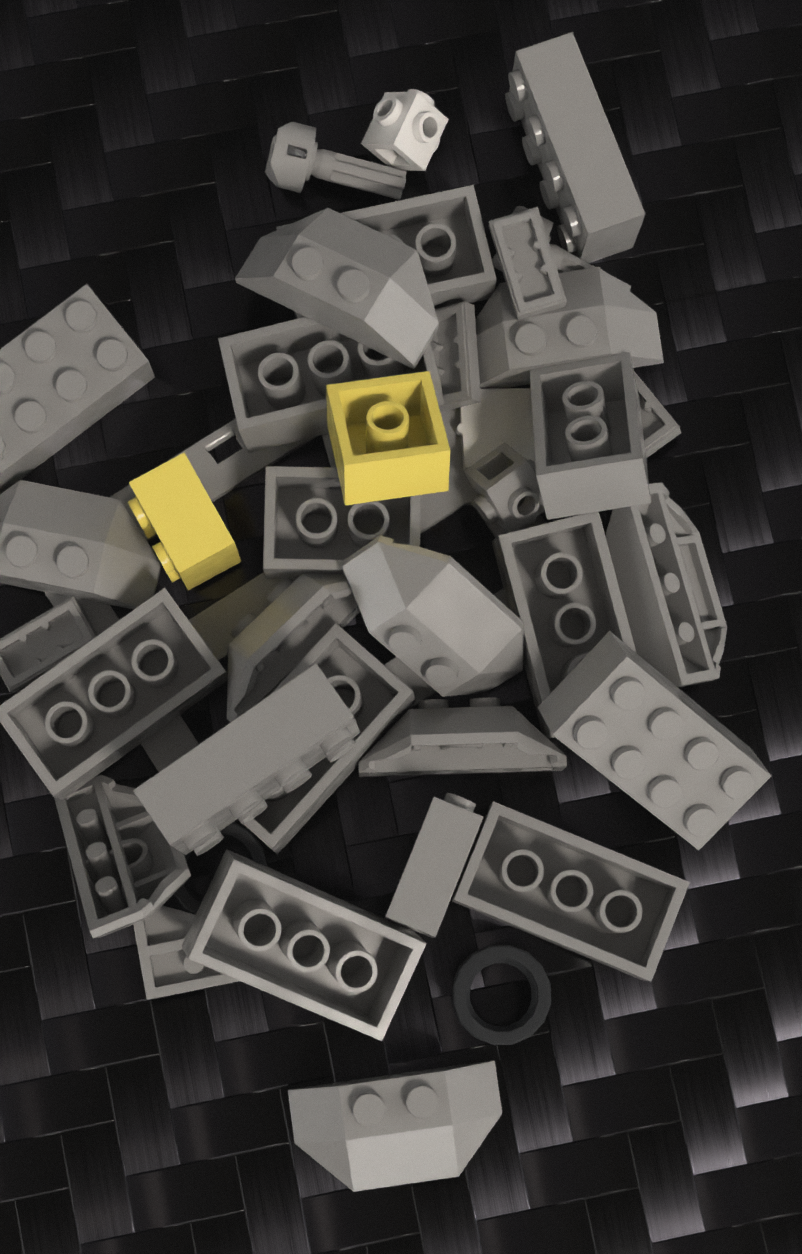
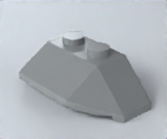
(347, 282)
(596, 323)
(74, 546)
(667, 589)
(435, 617)
(283, 634)
(461, 742)
(118, 856)
(397, 1124)

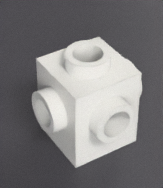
(405, 130)

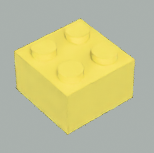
(387, 438)
(180, 512)

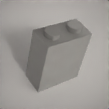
(435, 865)

